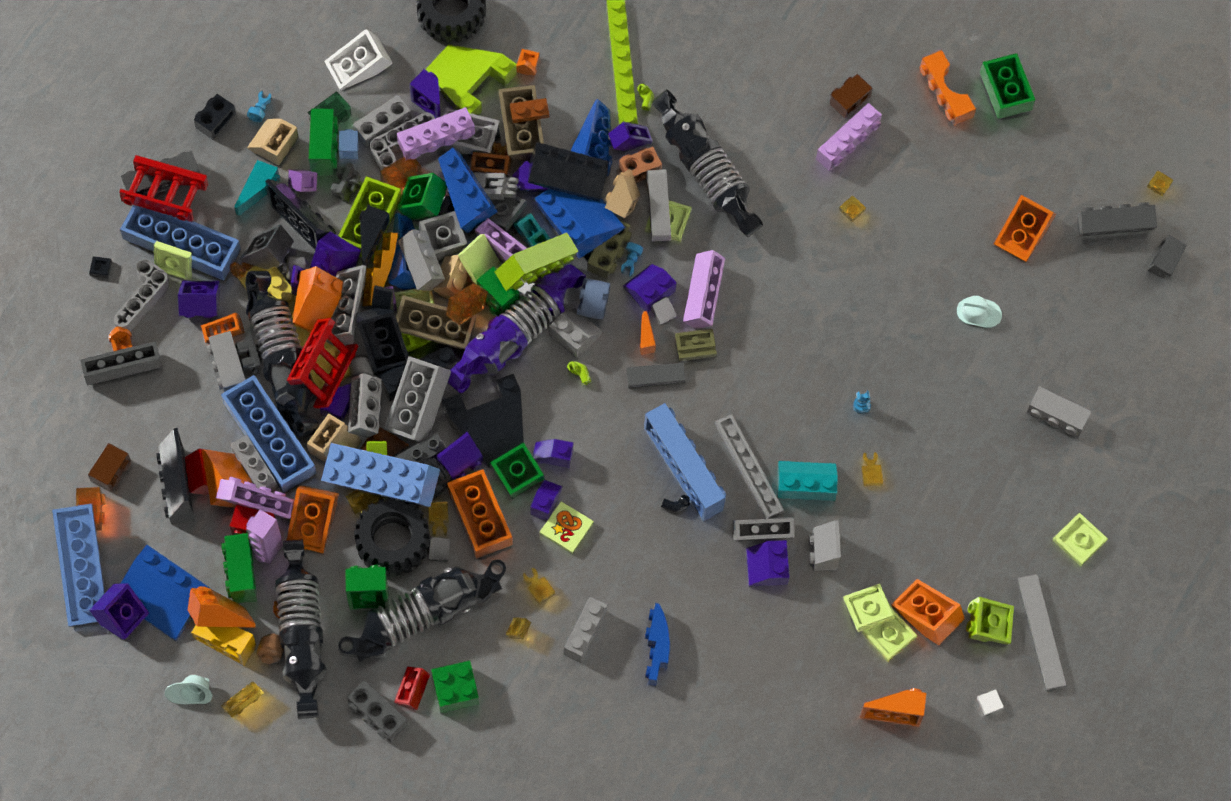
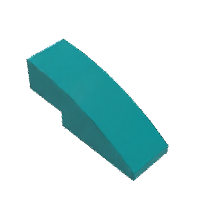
(531, 231)

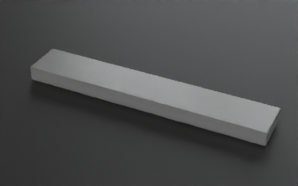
(749, 467)
(1041, 632)

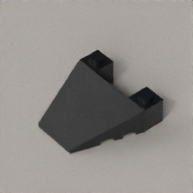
(493, 425)

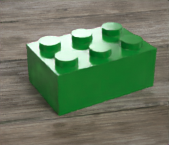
(1007, 86)
(323, 142)
(239, 568)
(366, 587)

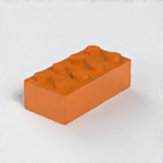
(479, 513)

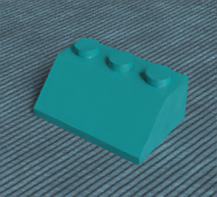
(807, 481)

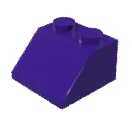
(425, 92)
(335, 254)
(650, 286)
(199, 298)
(461, 457)
(768, 564)
(119, 610)

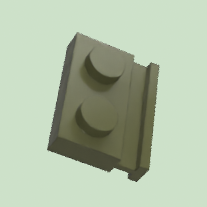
(695, 344)

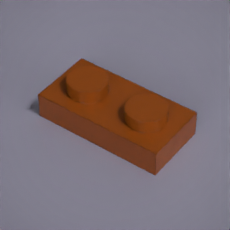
(529, 110)

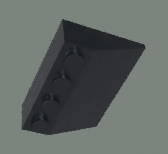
(297, 212)
(175, 479)

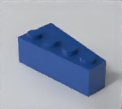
(466, 192)

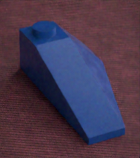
(593, 135)
(399, 272)

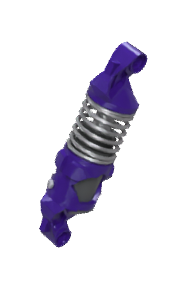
(513, 330)

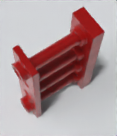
(162, 171)
(307, 361)

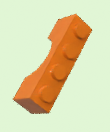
(957, 106)

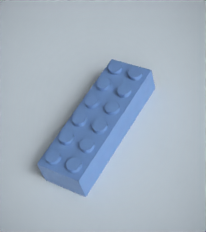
(210, 249)
(268, 433)
(684, 461)
(380, 474)

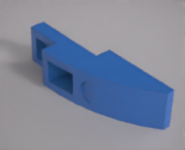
(659, 638)

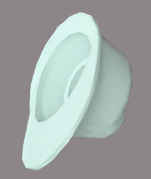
(979, 312)
(191, 691)

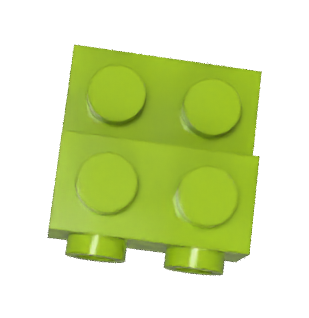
(990, 621)

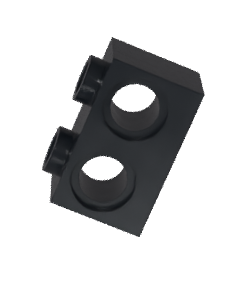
(218, 118)

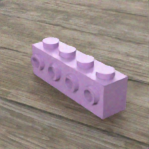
(436, 133)
(848, 137)
(704, 289)
(256, 498)
(264, 537)

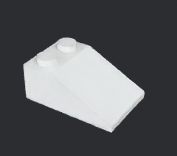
(358, 60)

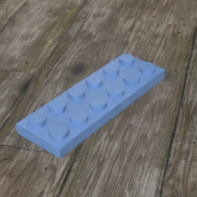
(79, 562)

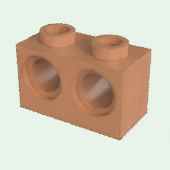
(637, 161)

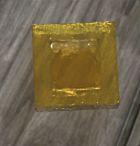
(1160, 183)
(852, 208)
(518, 628)

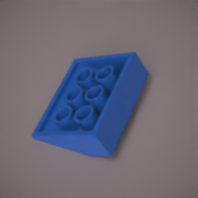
(582, 218)
(162, 590)

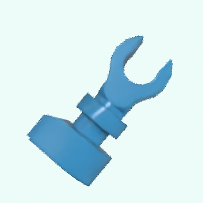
(258, 112)
(634, 250)
(862, 402)

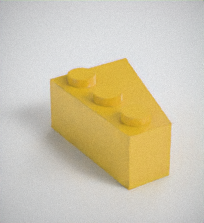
(229, 641)

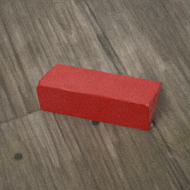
(412, 687)

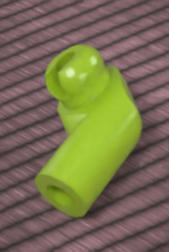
(647, 95)
(580, 370)

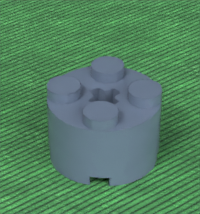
(593, 298)

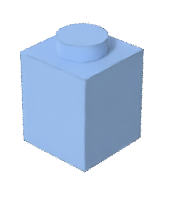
(348, 144)

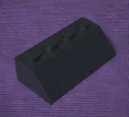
(567, 171)
(432, 353)

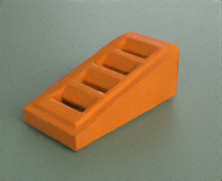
(238, 330)
(647, 338)

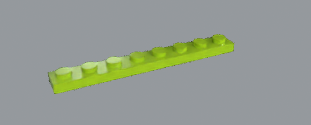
(621, 61)

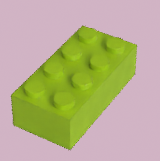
(374, 194)
(536, 262)

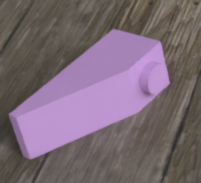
(500, 241)

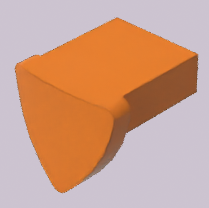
(528, 62)
(120, 338)

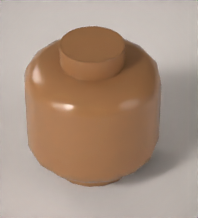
(270, 649)

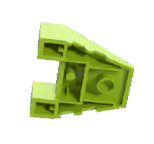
(464, 69)

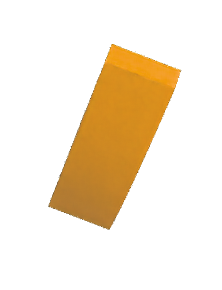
(381, 267)

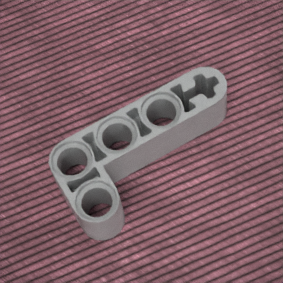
(390, 148)
(658, 205)
(138, 300)

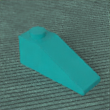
(255, 186)

